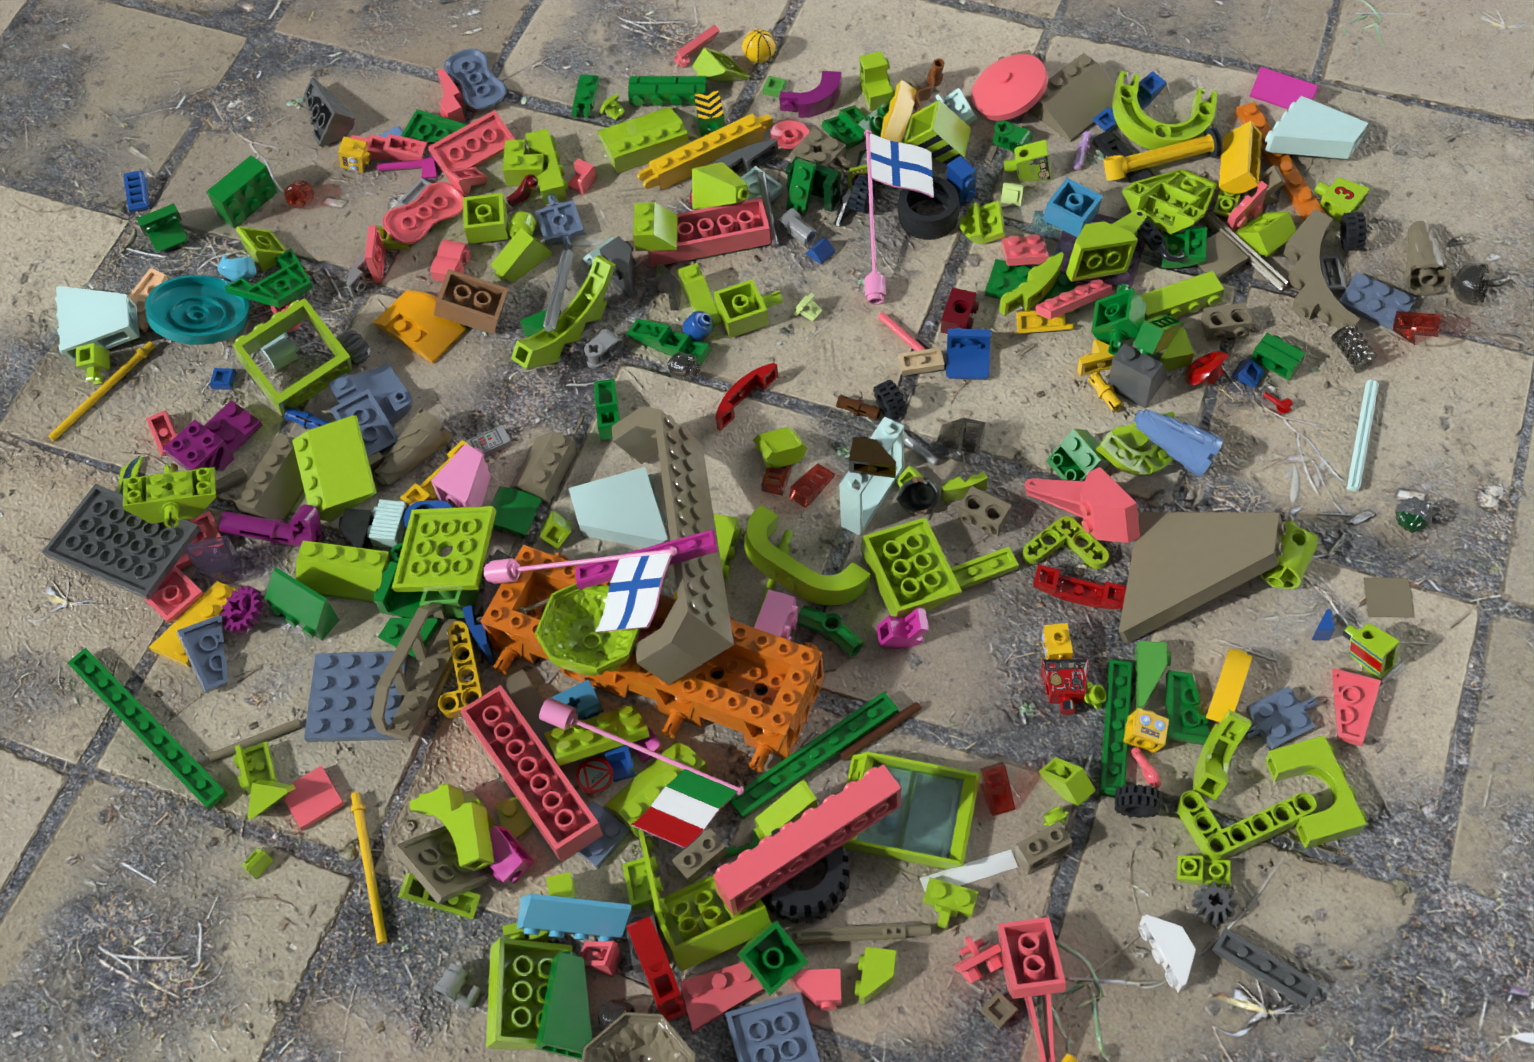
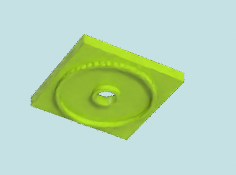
(429, 533)

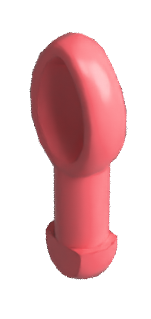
(1149, 771)

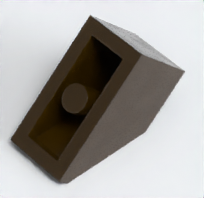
(870, 458)

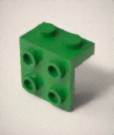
(395, 603)

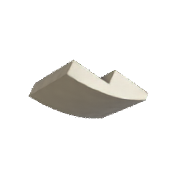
(1222, 256)

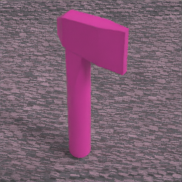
(427, 164)

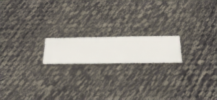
(975, 870)

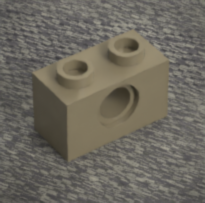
(700, 856)

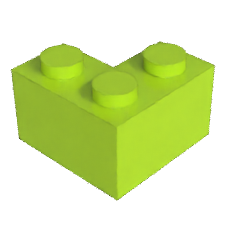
(875, 79)
(519, 163)

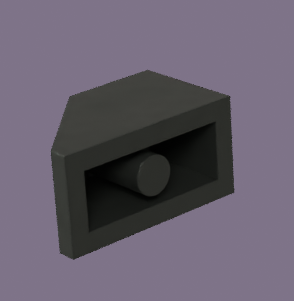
(355, 526)

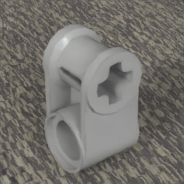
(602, 349)

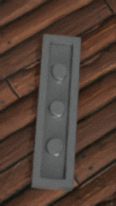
(1265, 967)

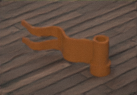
(934, 79)

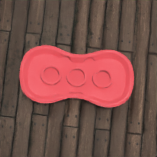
(434, 204)

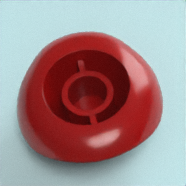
(1206, 368)

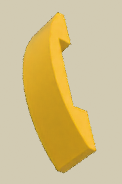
(426, 491)

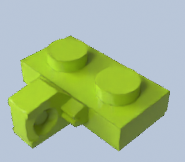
(949, 900)

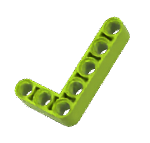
(1243, 828)

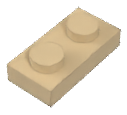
(921, 361)

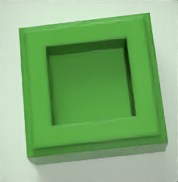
(774, 86)

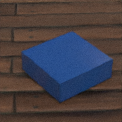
(223, 378)

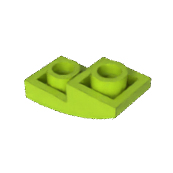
(1226, 203)
(957, 488)
(1199, 871)

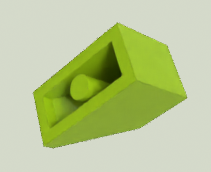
(1068, 780)

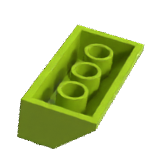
(341, 570)
(643, 790)

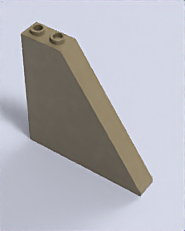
(1193, 559)

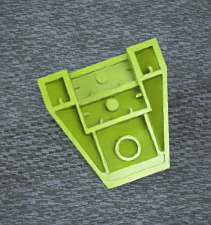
(1171, 199)

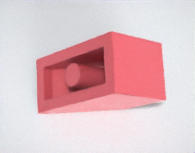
(820, 987)

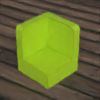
(555, 529)

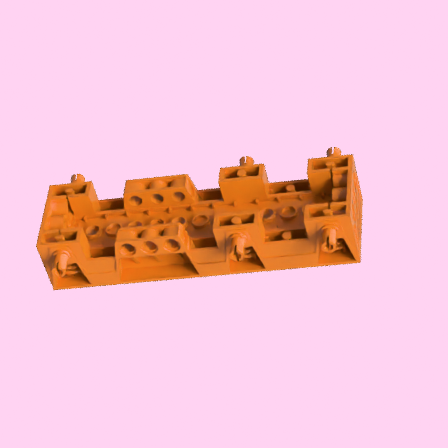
(755, 660)

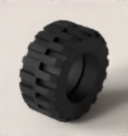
(817, 900)

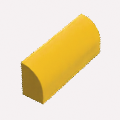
(1240, 159)

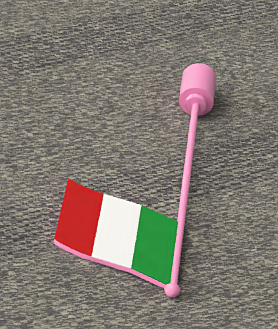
(683, 805)

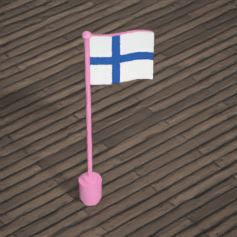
(899, 167)
(631, 593)

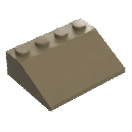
(1075, 97)

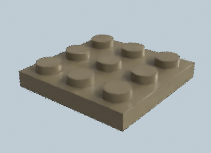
(436, 865)

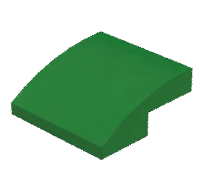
(843, 125)
(1191, 242)
(514, 510)

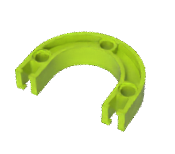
(1154, 134)

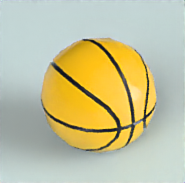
(758, 46)

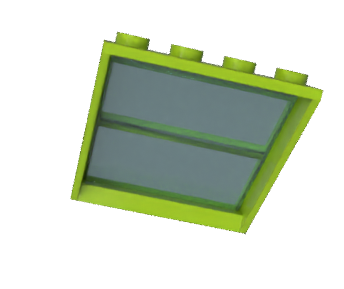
(933, 813)

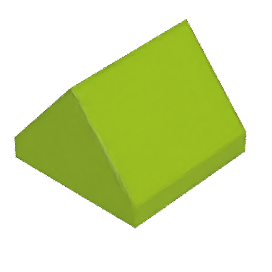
(257, 863)

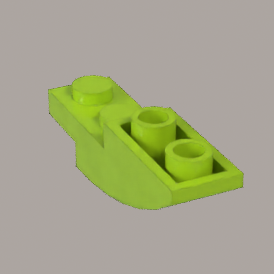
(1038, 285)

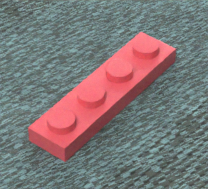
(1073, 299)

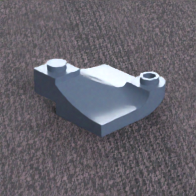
(384, 387)

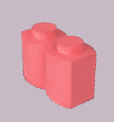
(450, 256)

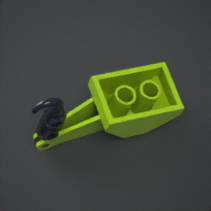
(1108, 247)

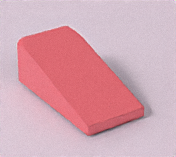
(162, 429)

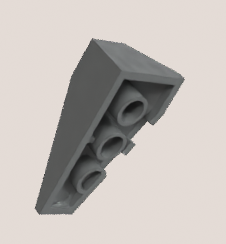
(328, 114)

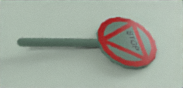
(594, 775)

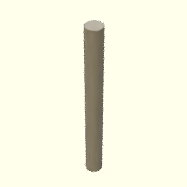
(256, 739)

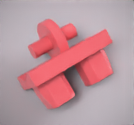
(989, 955)

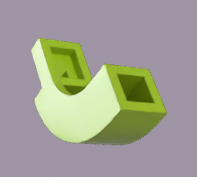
(1213, 763)
(558, 885)

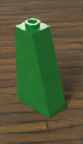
(565, 1012)

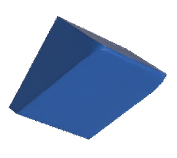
(1248, 372)
(1325, 628)

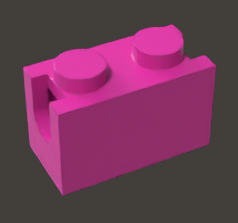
(509, 856)

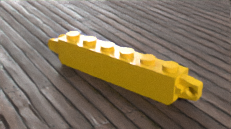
(679, 163)

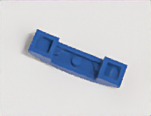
(1148, 90)

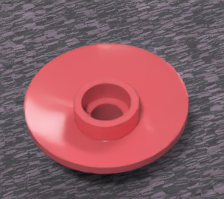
(789, 133)

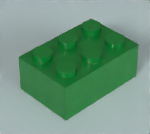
(242, 191)

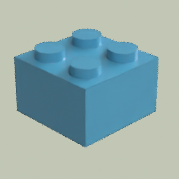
(1072, 207)

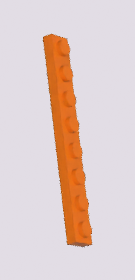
(1295, 185)

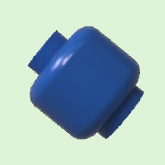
(698, 325)

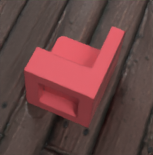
(584, 176)

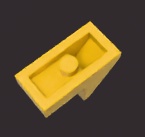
(1095, 362)

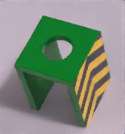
(709, 112)

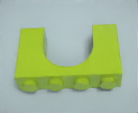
(1318, 759)

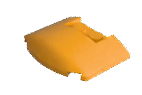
(413, 324)

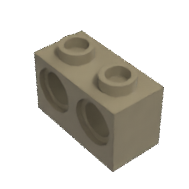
(1226, 321)
(987, 507)
(1043, 847)

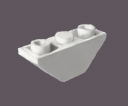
(1170, 948)

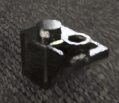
(962, 435)

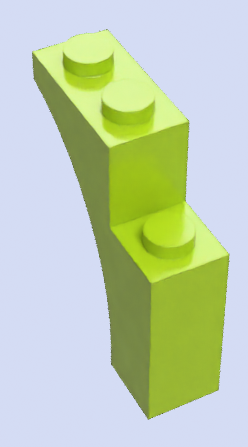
(465, 822)

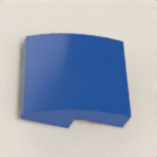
(479, 635)

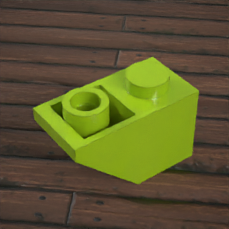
(877, 973)

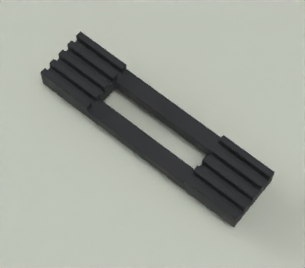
(1108, 142)

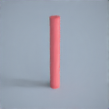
(900, 332)

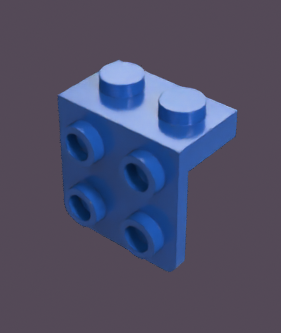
(968, 354)

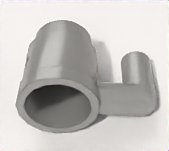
(451, 984)

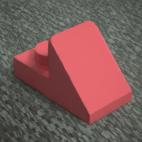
(465, 178)

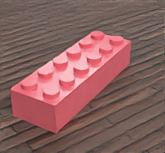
(717, 232)

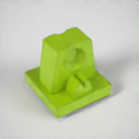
(612, 107)

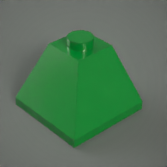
(772, 957)

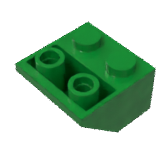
(1077, 456)

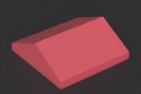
(174, 595)

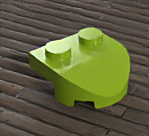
(983, 223)

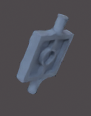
(559, 222)
(1280, 717)

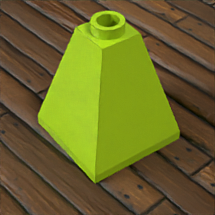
(716, 186)

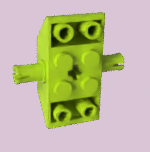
(169, 495)

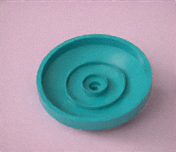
(196, 310)

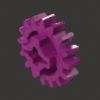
(243, 610)

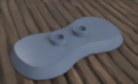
(479, 86)

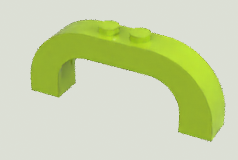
(792, 574)

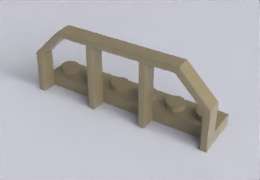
(426, 681)

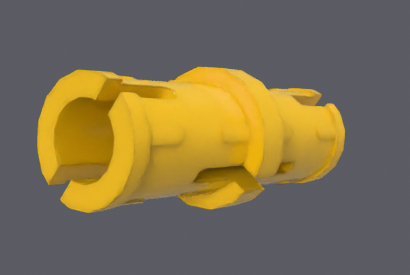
(1105, 392)

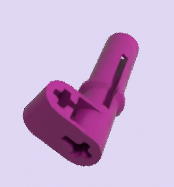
(303, 526)

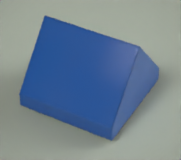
(821, 251)

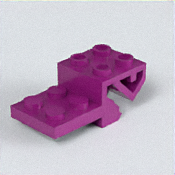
(215, 441)

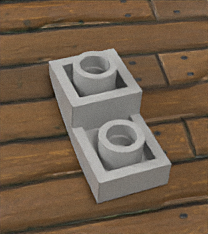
(356, 279)

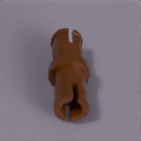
(858, 407)

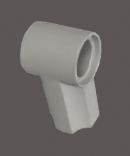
(792, 224)

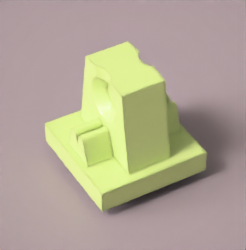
(1012, 193)
(808, 308)

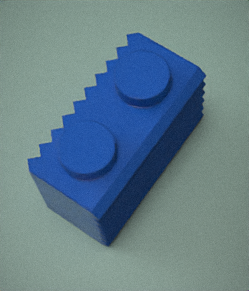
(963, 178)

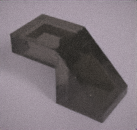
(668, 283)

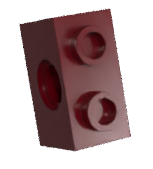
(959, 310)

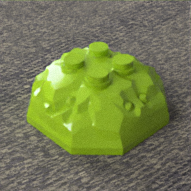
(570, 635)

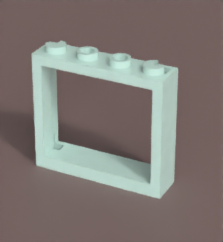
(860, 505)

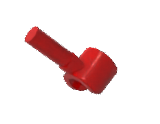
(1281, 406)

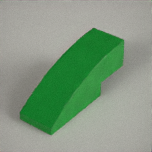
(606, 407)

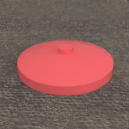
(1009, 87)

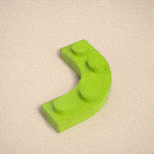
(1133, 461)

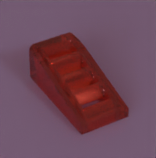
(772, 486)
(803, 495)

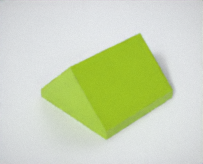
(261, 245)

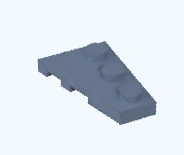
(205, 651)

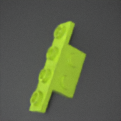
(642, 882)

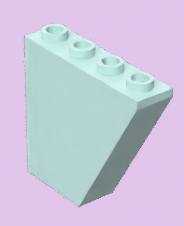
(1315, 131)
(95, 318)
(621, 509)

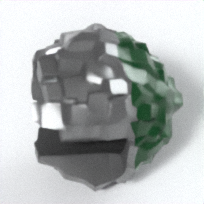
(1414, 514)

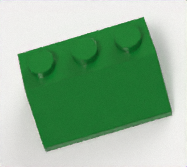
(300, 605)

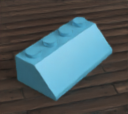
(572, 916)

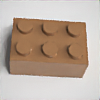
(471, 301)

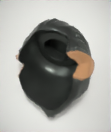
(918, 495)

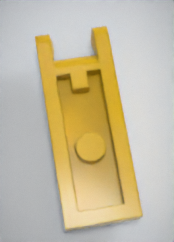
(1030, 321)

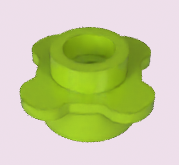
(1095, 695)
(1054, 815)

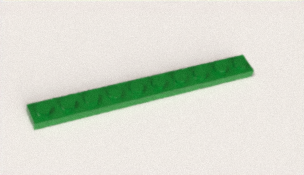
(148, 729)

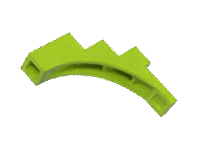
(586, 306)

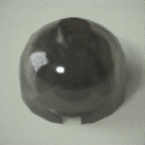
(1471, 284)

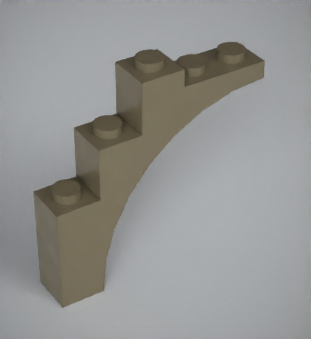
(1306, 274)

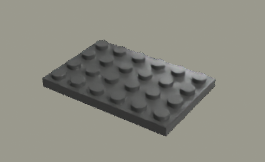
(118, 545)

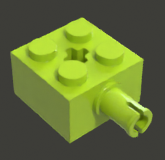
(744, 308)

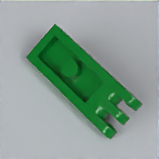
(801, 186)

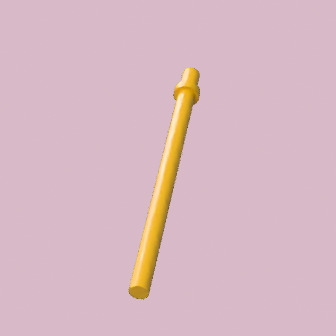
(102, 390)
(358, 810)

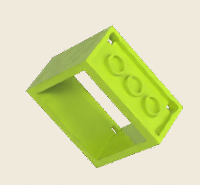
(310, 384)

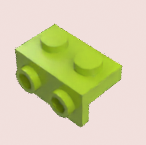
(254, 764)

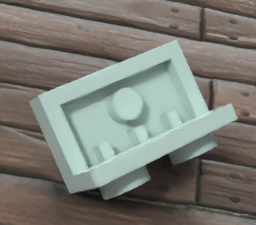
(959, 105)

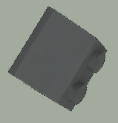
(621, 255)

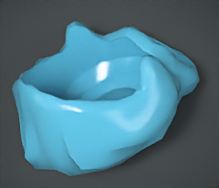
(236, 268)

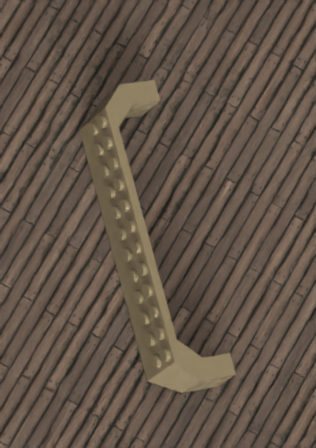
(700, 617)

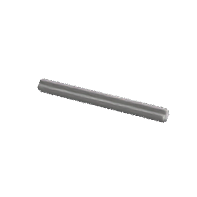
(558, 290)

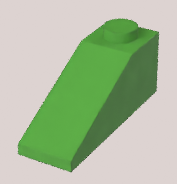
(1150, 666)

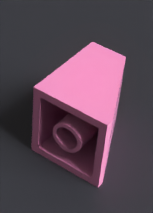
(463, 479)

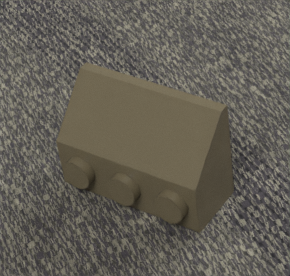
(546, 465)

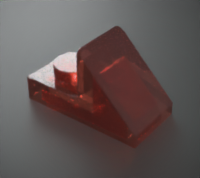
(1413, 324)
(997, 788)

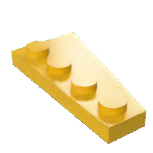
(204, 608)

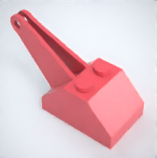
(1099, 500)
(1031, 970)

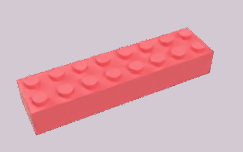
(531, 773)
(807, 839)

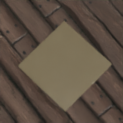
(1388, 597)

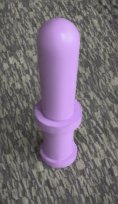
(1083, 148)

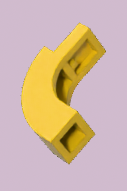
(1229, 684)

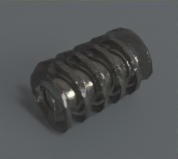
(1354, 348)

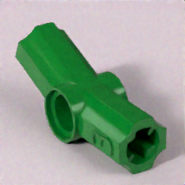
(840, 636)

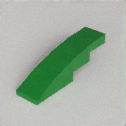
(665, 340)

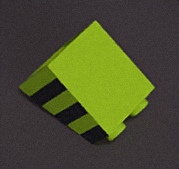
(939, 132)

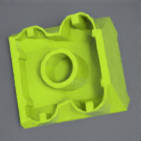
(780, 447)

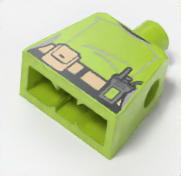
(1030, 162)

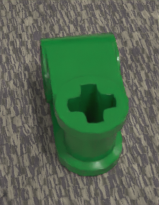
(1011, 137)

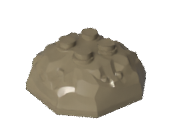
(638, 1039)

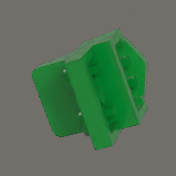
(163, 228)

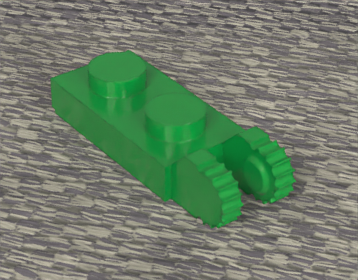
(585, 95)

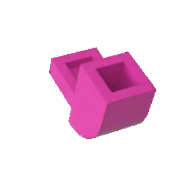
(903, 632)

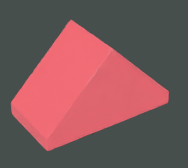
(601, 956)

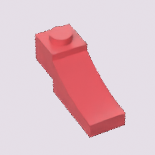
(451, 100)

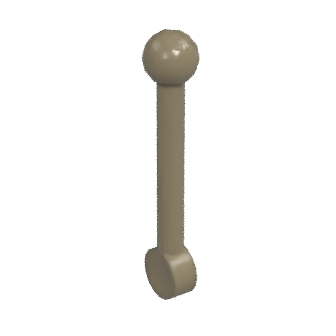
(524, 610)

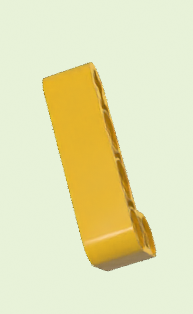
(462, 668)

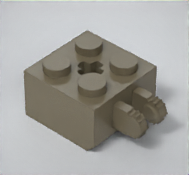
(822, 150)

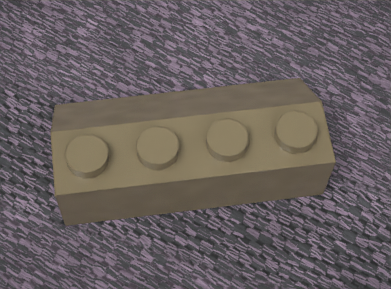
(274, 484)

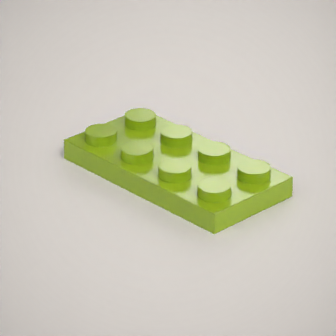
(581, 742)

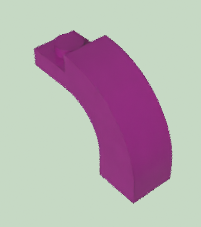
(814, 101)

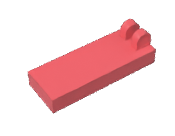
(696, 44)

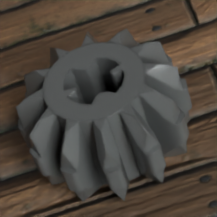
(355, 346)
(1219, 912)

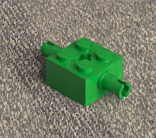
(1118, 317)

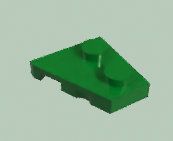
(396, 628)

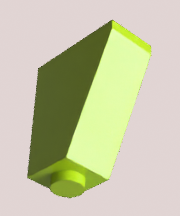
(519, 256)
(785, 809)

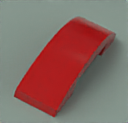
(743, 387)
(1077, 590)

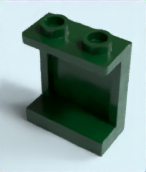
(825, 183)

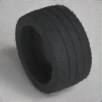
(929, 226)

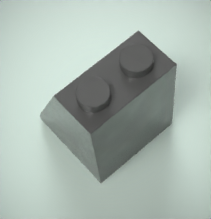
(1136, 375)

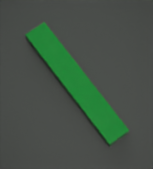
(1116, 715)

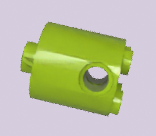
(1297, 554)

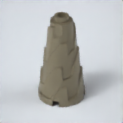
(1425, 261)
(413, 447)

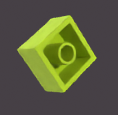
(485, 218)

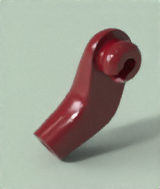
(523, 191)

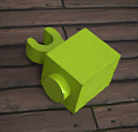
(93, 360)

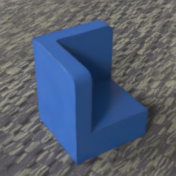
(621, 762)

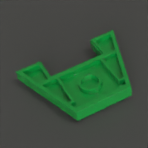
(278, 287)

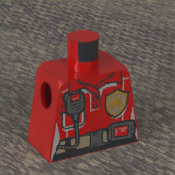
(1065, 682)

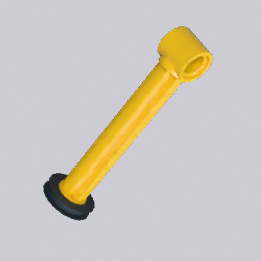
(1118, 166)

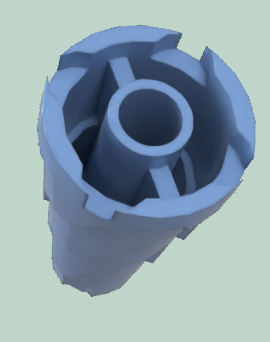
(1180, 440)

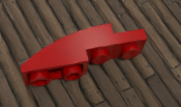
(656, 968)

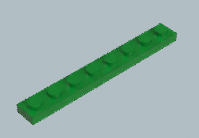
(814, 755)

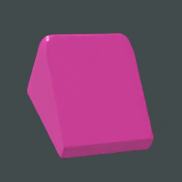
(651, 743)

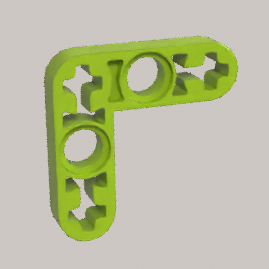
(1064, 536)

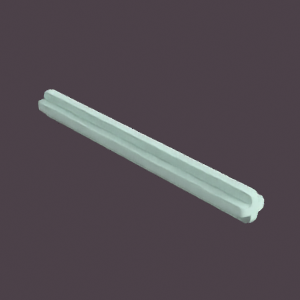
(1362, 436)

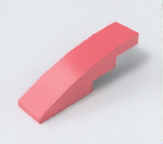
(393, 147)

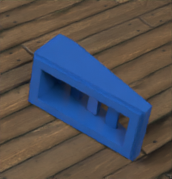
(133, 180)

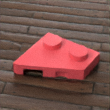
(1248, 208)

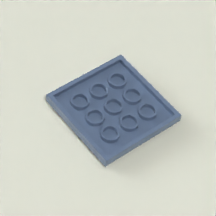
(344, 697)

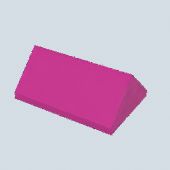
(1281, 89)

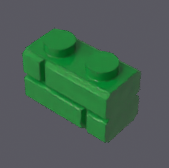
(1278, 356)

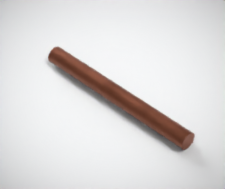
(880, 731)

